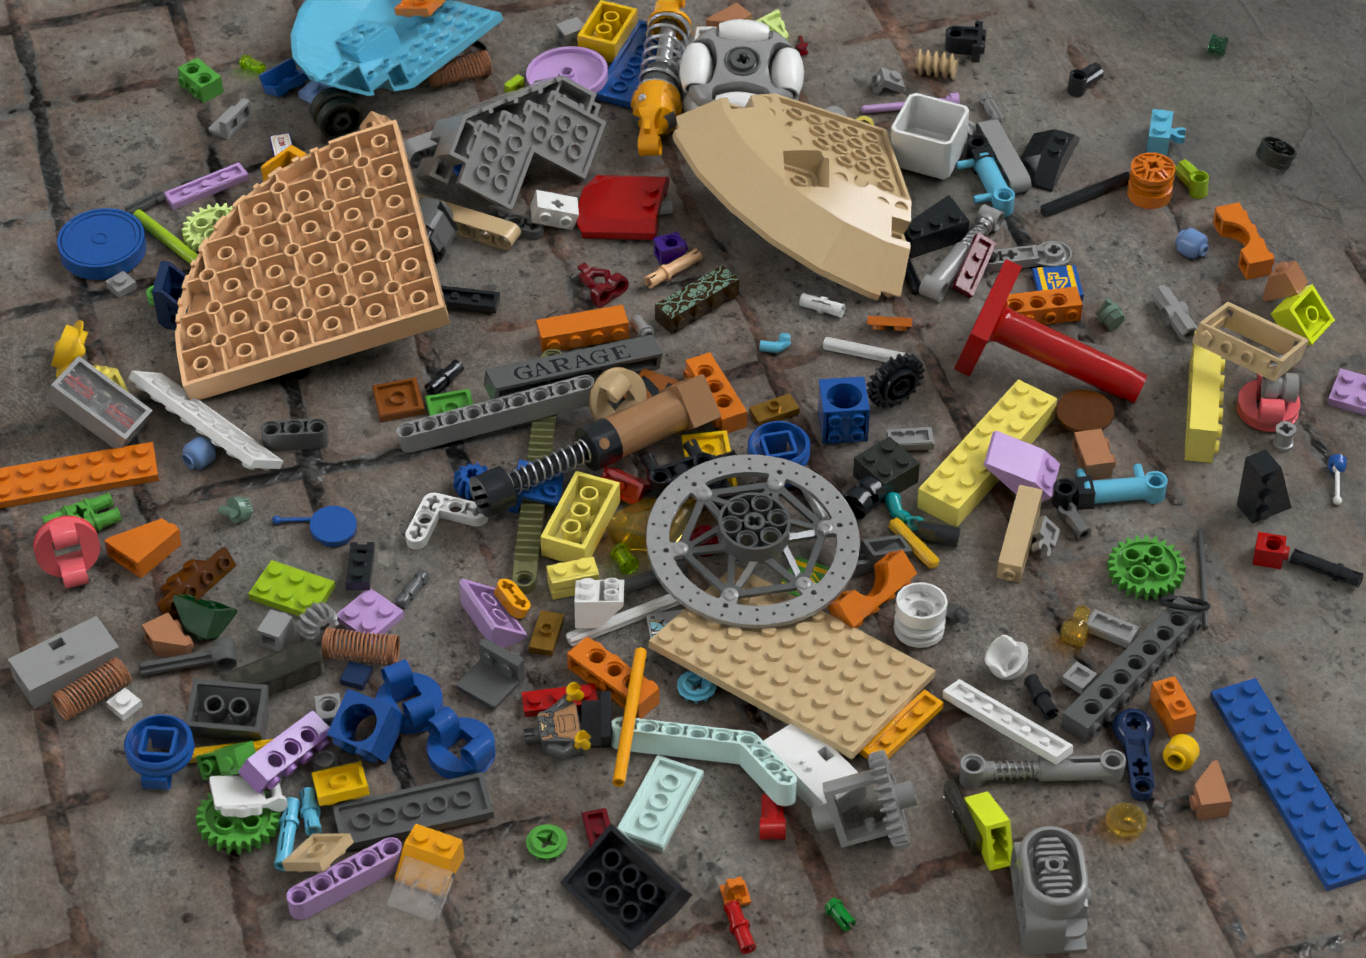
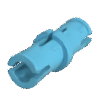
(310, 811)

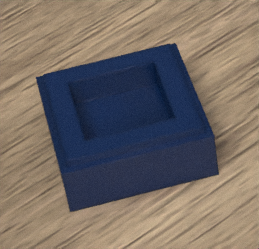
(356, 675)

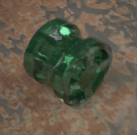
(1218, 44)

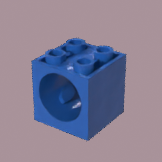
(843, 410)
(351, 712)

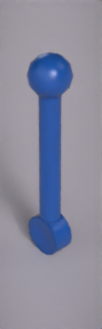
(277, 519)

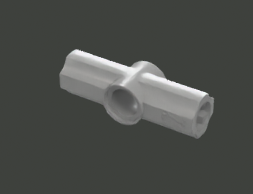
(1174, 313)

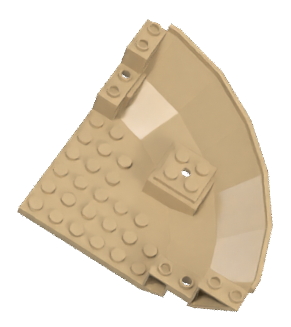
(806, 185)

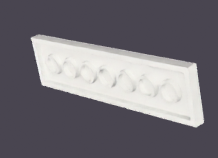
(205, 421)

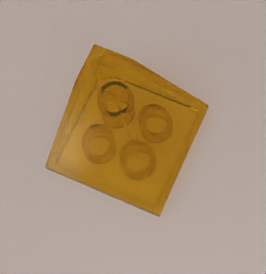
(631, 523)

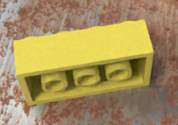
(580, 518)

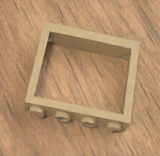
(1257, 329)

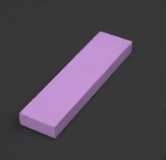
(206, 186)

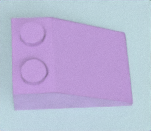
(1021, 464)

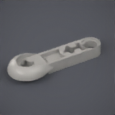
(1045, 255)

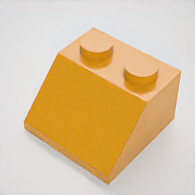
(433, 848)

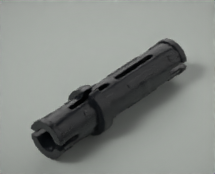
(1331, 569)

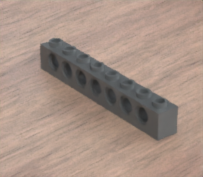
(1132, 668)

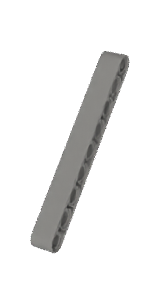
(495, 414)

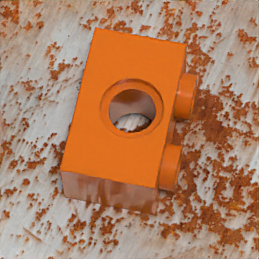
(1172, 706)

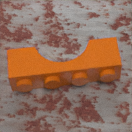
(1234, 223)
(891, 574)

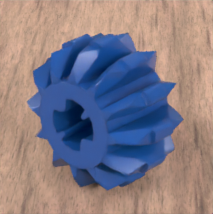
(463, 476)

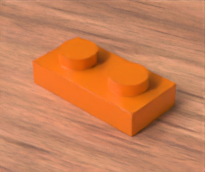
(880, 322)

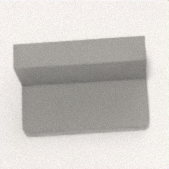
(232, 119)

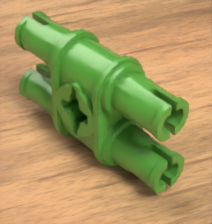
(87, 510)

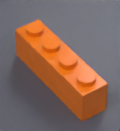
(583, 328)

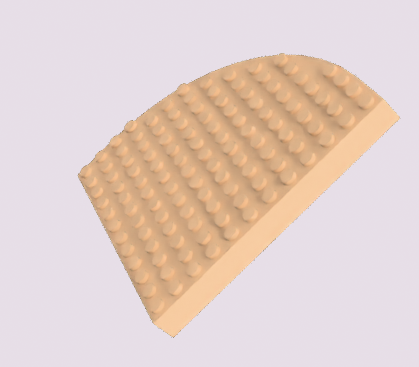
(310, 268)

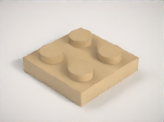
(317, 852)

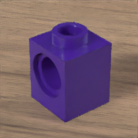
(669, 247)

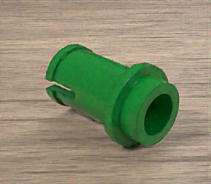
(836, 909)

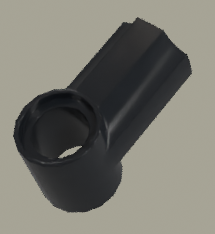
(1081, 79)

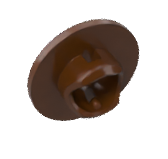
(1084, 411)

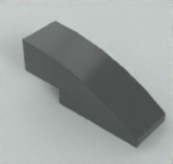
(874, 549)

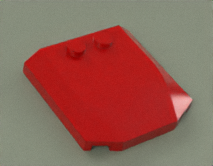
(621, 207)

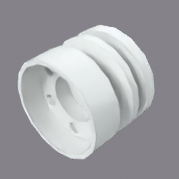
(920, 615)

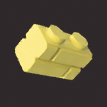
(563, 576)

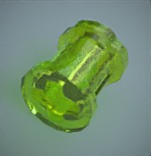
(624, 558)

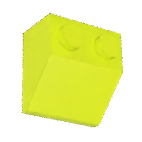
(1304, 314)

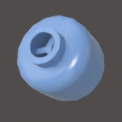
(1192, 243)
(199, 453)

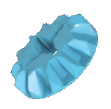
(690, 679)

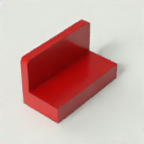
(631, 487)

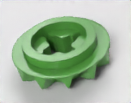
(543, 834)

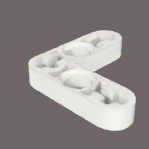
(440, 509)

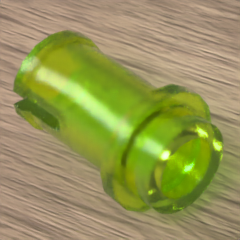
(251, 64)

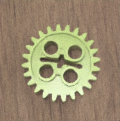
(202, 224)

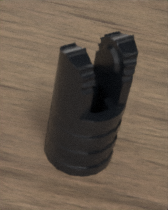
(938, 533)

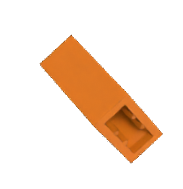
(144, 546)

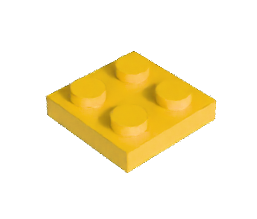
(340, 783)

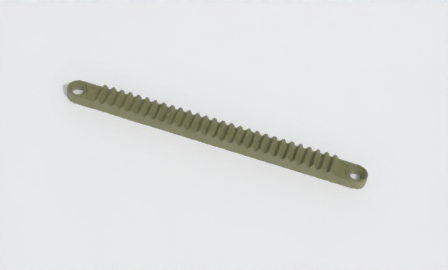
(533, 513)

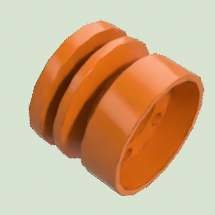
(1151, 180)

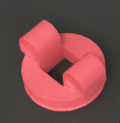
(1269, 411)
(63, 533)

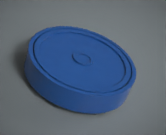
(101, 243)

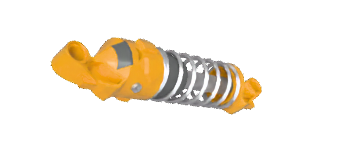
(659, 88)

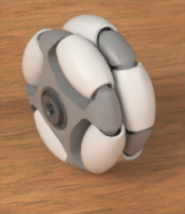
(737, 63)

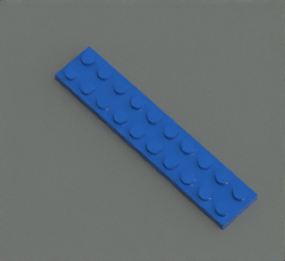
(1291, 784)

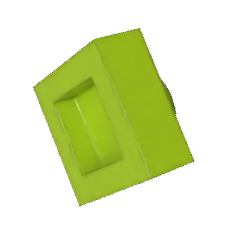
(514, 84)

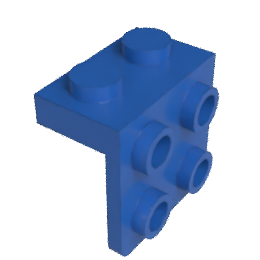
(545, 493)

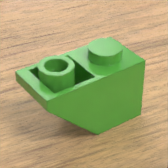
(225, 760)

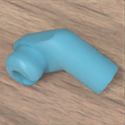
(777, 346)

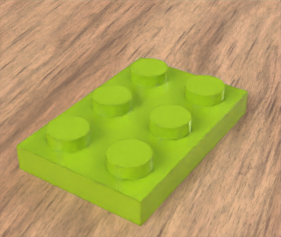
(290, 588)

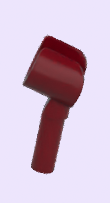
(802, 46)

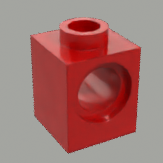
(1270, 550)

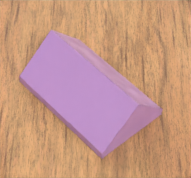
(489, 614)

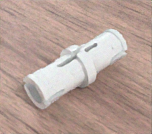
(822, 305)

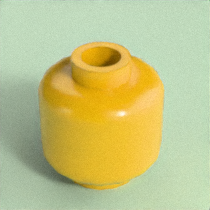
(1181, 752)

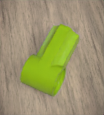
(1194, 179)

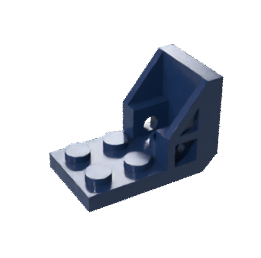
(167, 293)

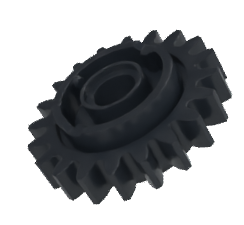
(895, 380)

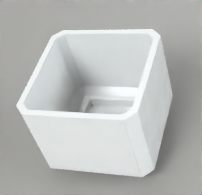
(929, 135)

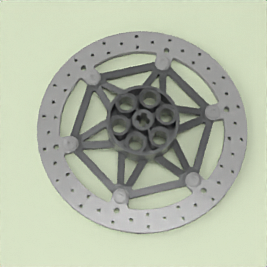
(754, 532)

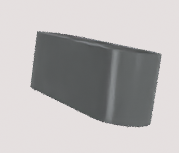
(295, 434)

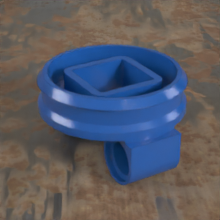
(772, 440)
(402, 683)
(445, 731)
(165, 733)

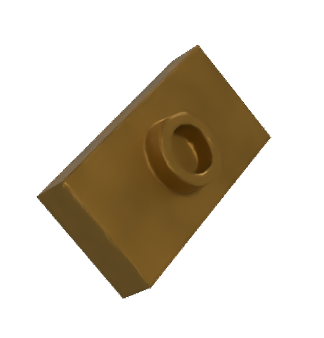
(774, 409)
(546, 633)

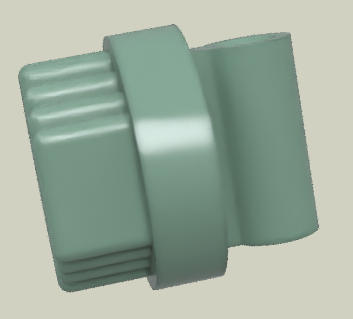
(1110, 314)
(237, 509)

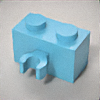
(1162, 133)

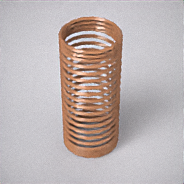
(484, 63)
(329, 644)
(61, 698)

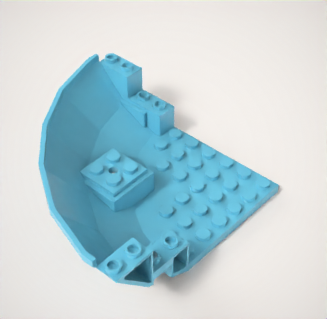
(370, 48)

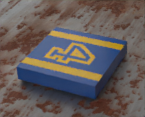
(1057, 277)

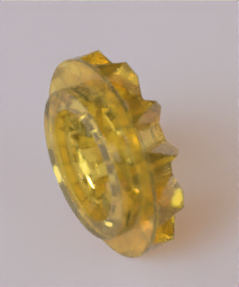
(1127, 812)

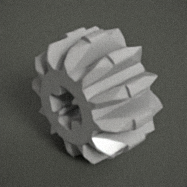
(316, 620)

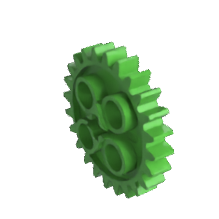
(1146, 567)
(235, 831)

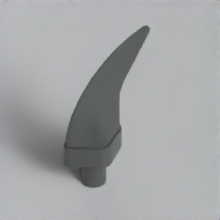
(957, 613)

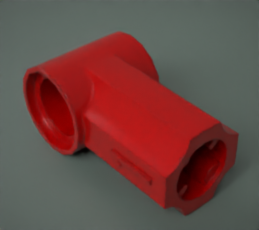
(772, 820)

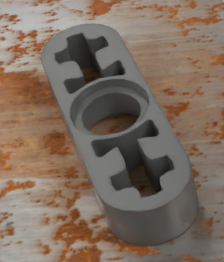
(528, 229)

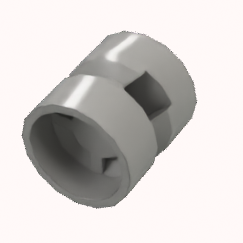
(1284, 387)

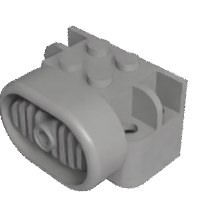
(1050, 891)

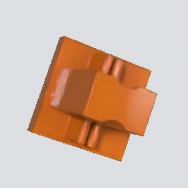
(735, 890)

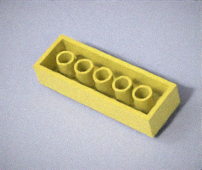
(1203, 405)

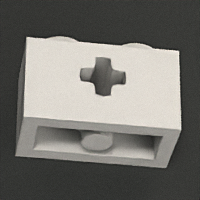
(554, 210)

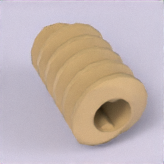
(936, 64)

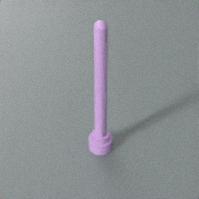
(953, 97)

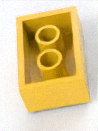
(608, 29)

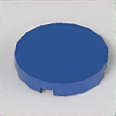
(333, 526)

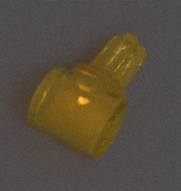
(1075, 629)

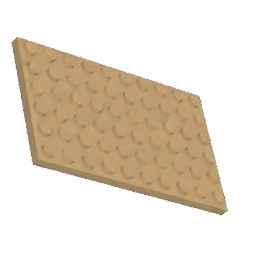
(803, 673)

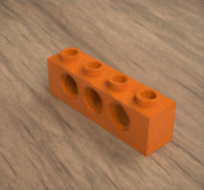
(1048, 305)
(730, 407)
(610, 673)

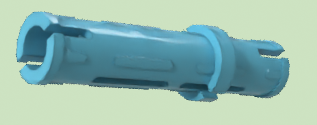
(288, 825)

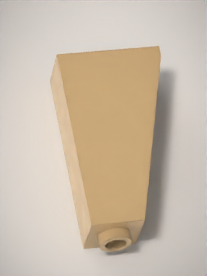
(1019, 534)

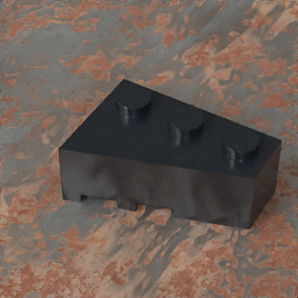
(937, 228)
(1262, 488)

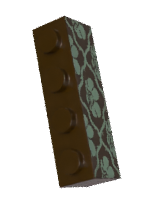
(697, 299)

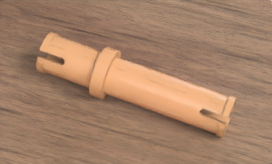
(667, 271)

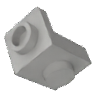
(887, 79)

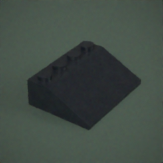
(625, 887)

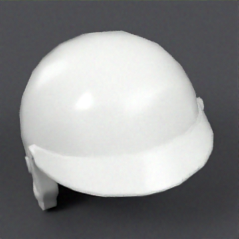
(1007, 658)

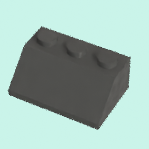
(228, 710)

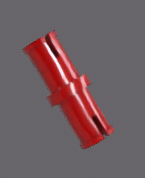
(739, 927)

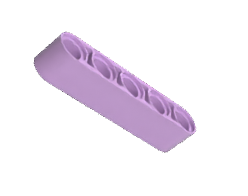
(333, 882)

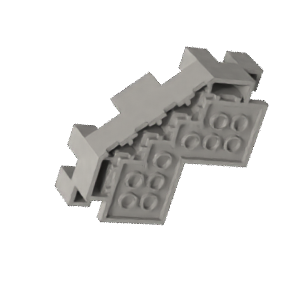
(500, 135)

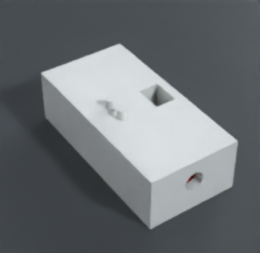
(813, 764)

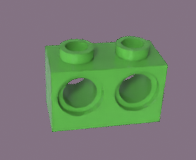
(200, 80)

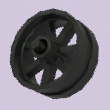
(1276, 153)

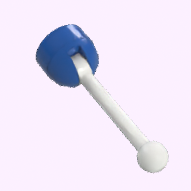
(1337, 464)

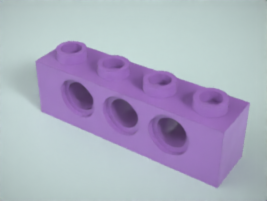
(285, 753)

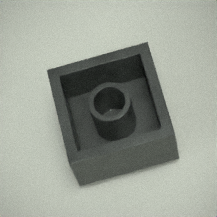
(889, 465)

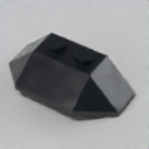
(1048, 156)

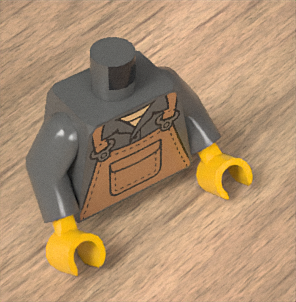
(560, 727)

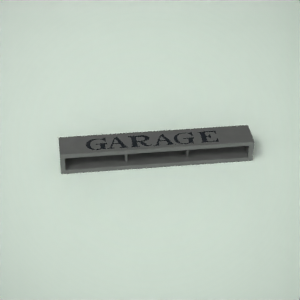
(592, 361)

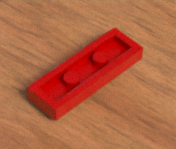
(540, 700)

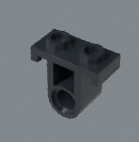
(966, 40)

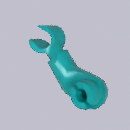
(895, 508)

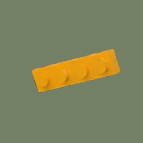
(904, 725)

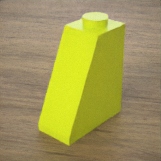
(994, 829)

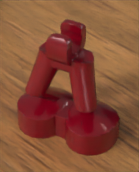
(603, 292)

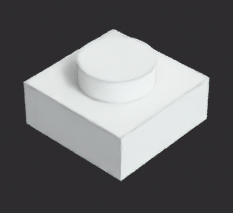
(124, 704)

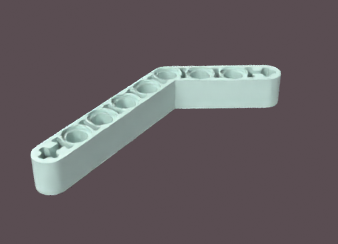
(714, 745)

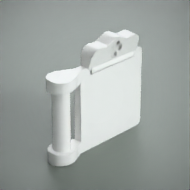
(238, 798)

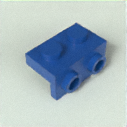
(282, 78)

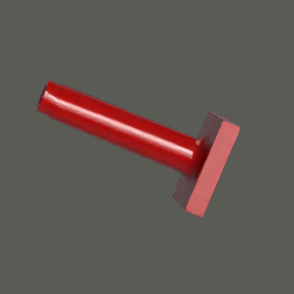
(1033, 339)

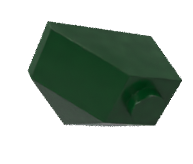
(203, 617)

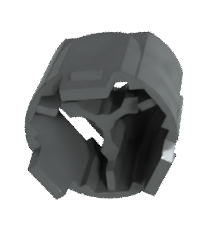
(439, 226)

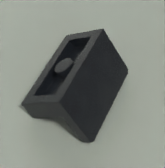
(598, 720)

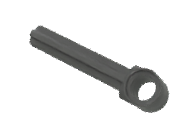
(221, 656)

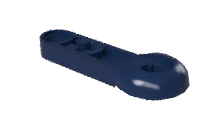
(1136, 749)

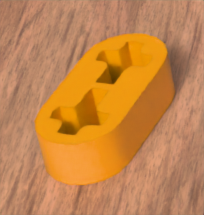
(512, 598)

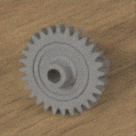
(894, 797)

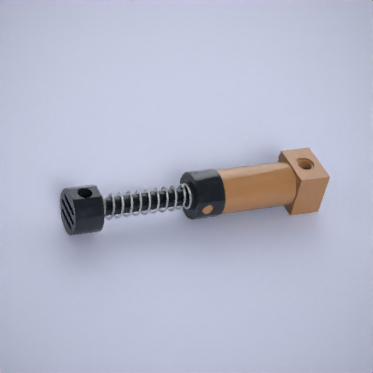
(603, 442)

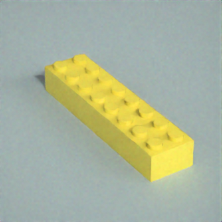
(962, 477)

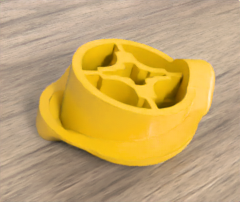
(69, 346)

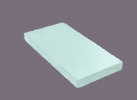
(660, 803)

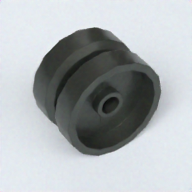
(335, 113)

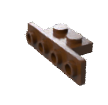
(195, 579)

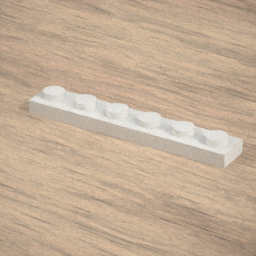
(1008, 722)

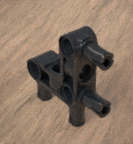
(661, 476)

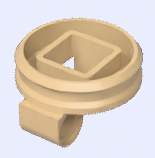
(613, 386)

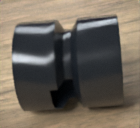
(865, 496)

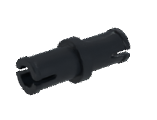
(444, 377)
(1041, 697)

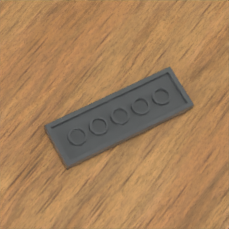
(429, 805)

